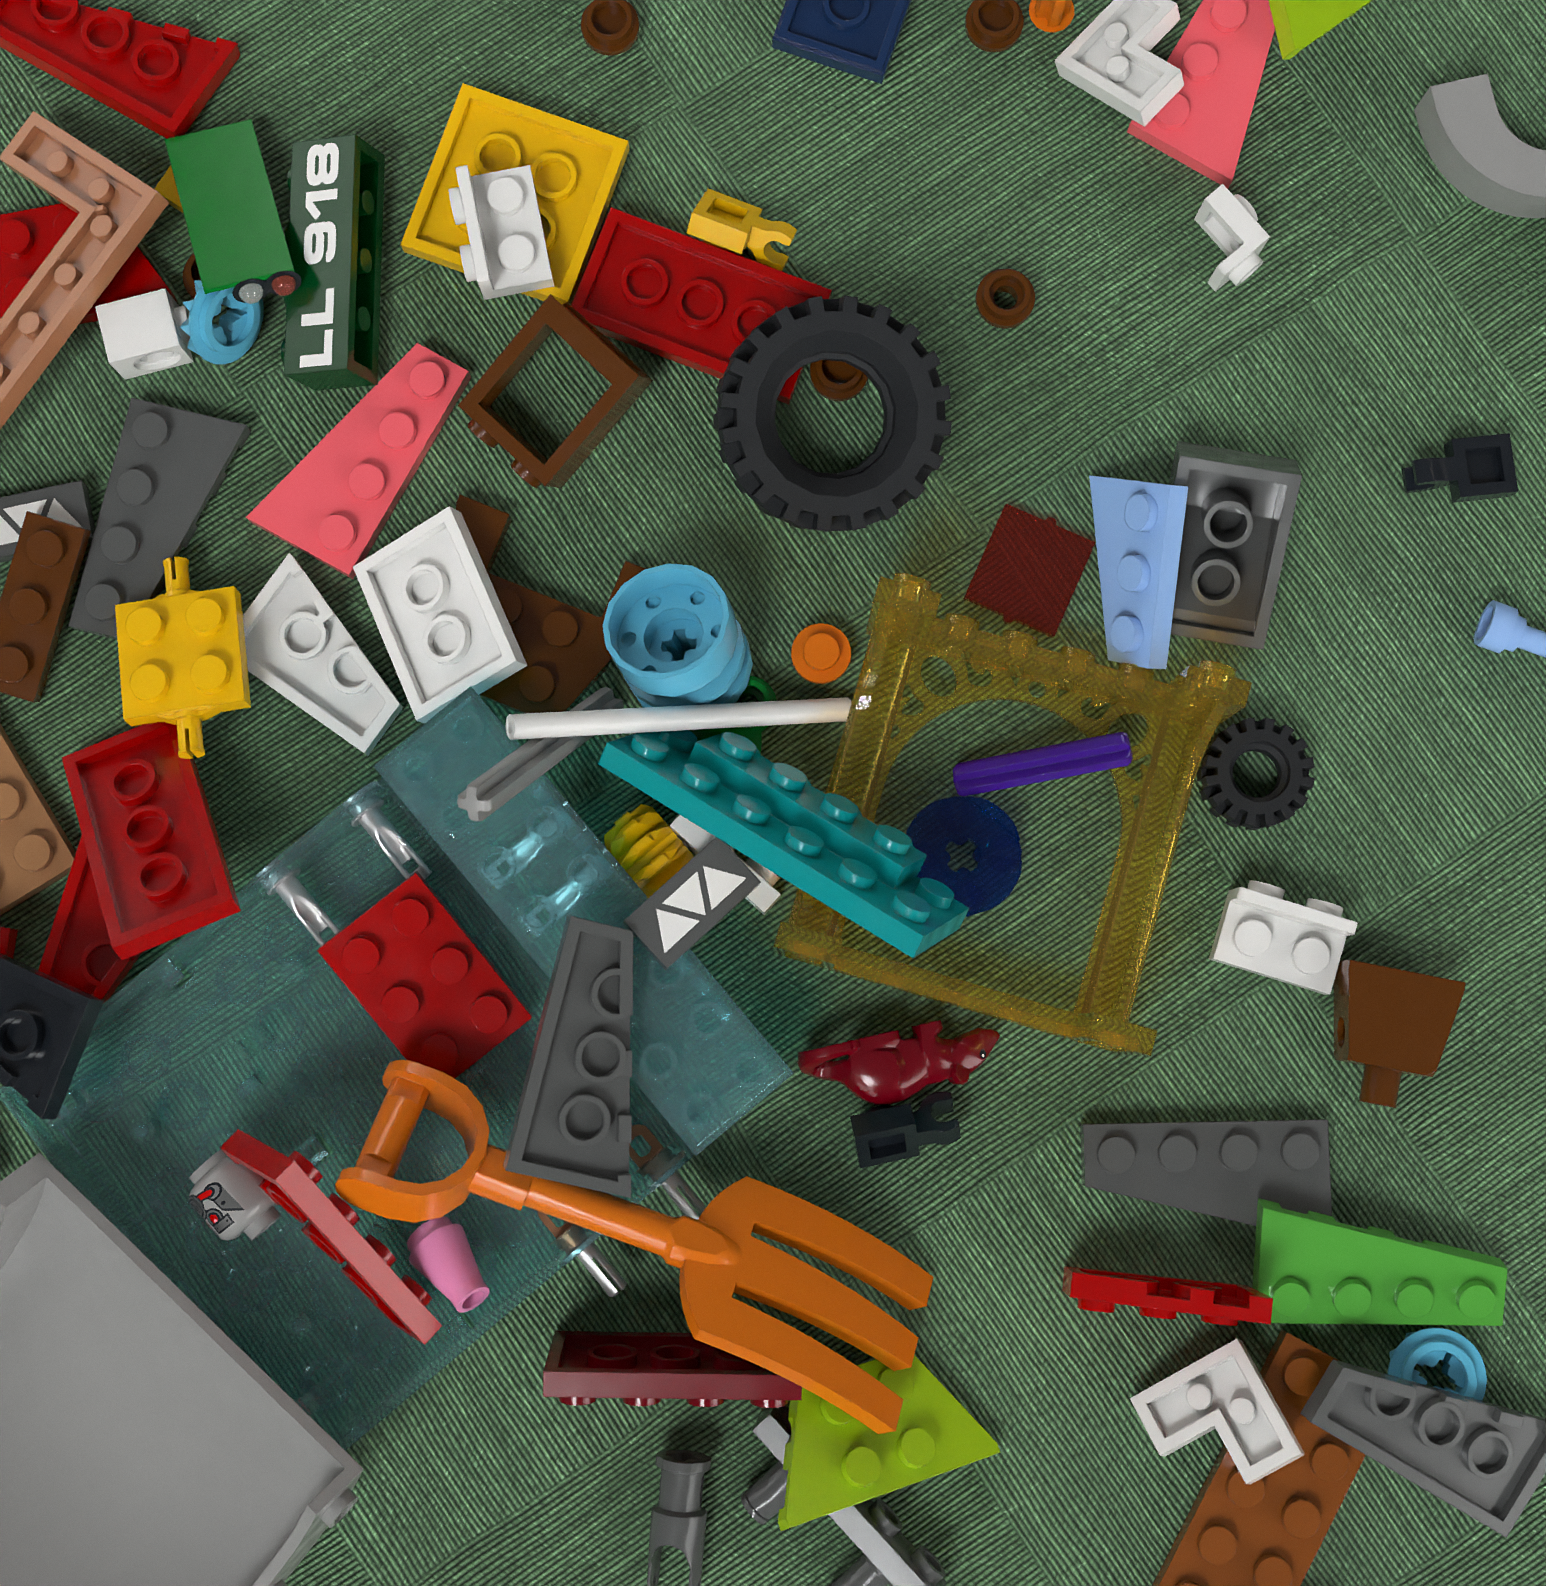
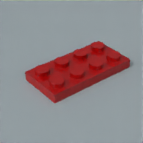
(682, 294)
(149, 838)

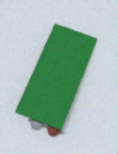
(231, 212)

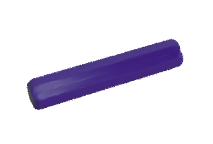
(1042, 764)

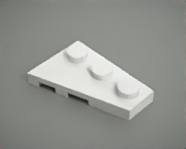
(314, 661)

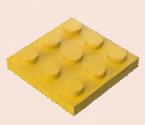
(571, 172)

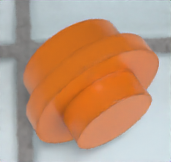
(821, 653)

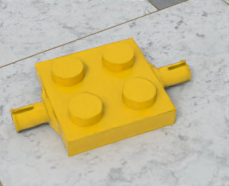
(182, 657)

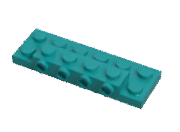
(793, 831)

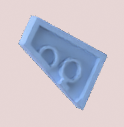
(1138, 565)

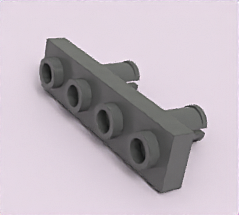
(871, 1525)

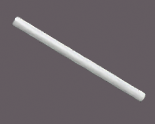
(675, 718)

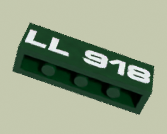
(338, 255)

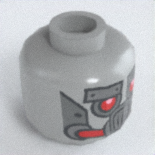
(231, 1199)

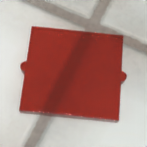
(1029, 570)

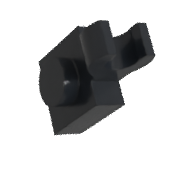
(1471, 466)
(897, 1132)

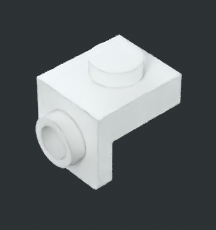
(1235, 230)

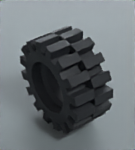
(1291, 768)

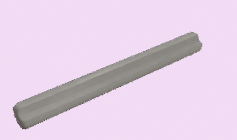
(527, 764)

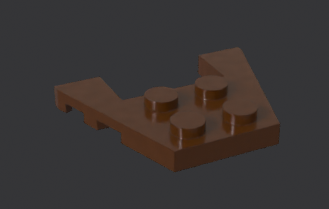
(557, 640)

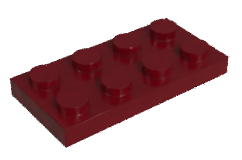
(653, 1368)

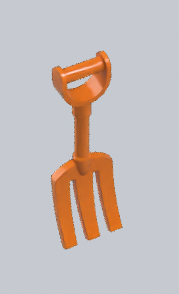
(712, 1252)

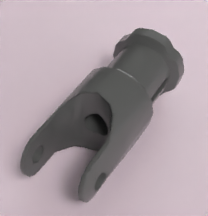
(678, 1516)

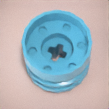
(677, 638)

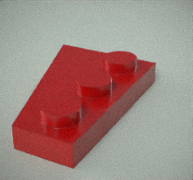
(79, 940)
(1166, 1296)

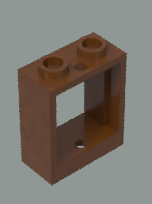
(625, 376)

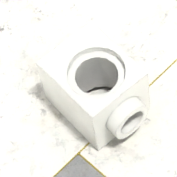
(144, 333)

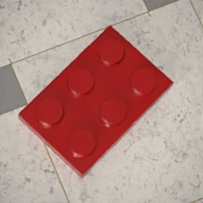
(425, 979)

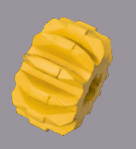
(646, 848)

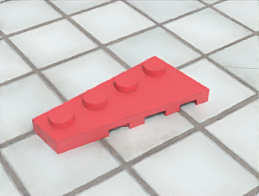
(360, 469)

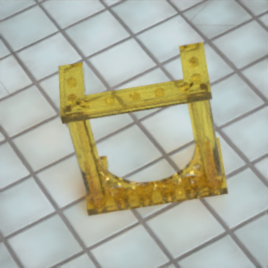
(1179, 724)

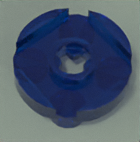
(996, 849)

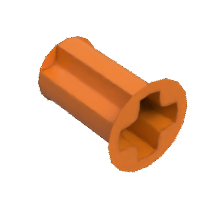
(1051, 14)

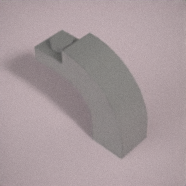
(1479, 151)

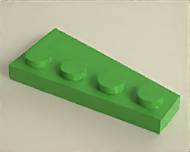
(1369, 1276)

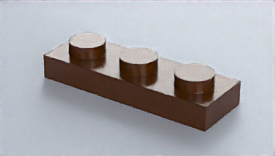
(37, 601)

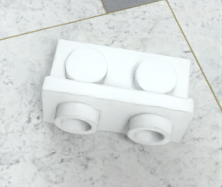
(503, 230)
(1282, 937)

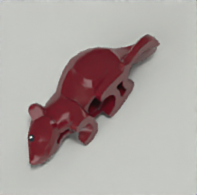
(891, 1069)

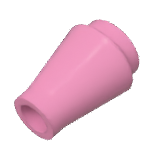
(447, 1261)

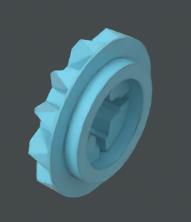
(235, 330)
(1428, 1346)

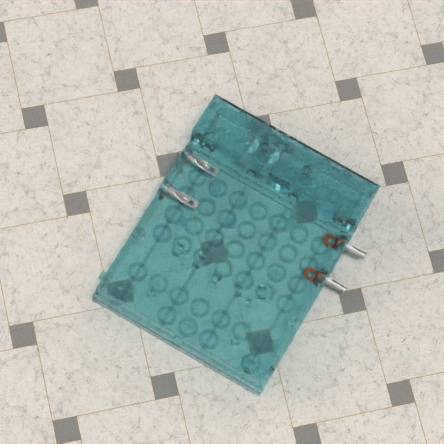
(278, 1025)

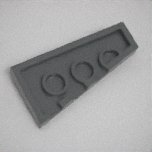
(154, 496)
(576, 1090)
(1212, 1164)
(1445, 1442)

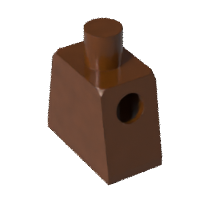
(1391, 1024)

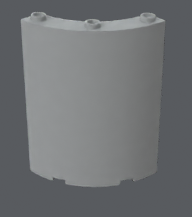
(135, 1423)

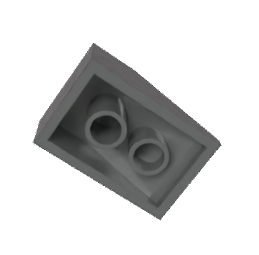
(1231, 541)

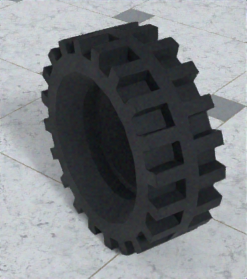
(907, 389)

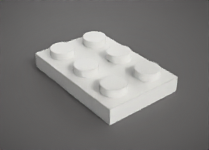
(439, 614)

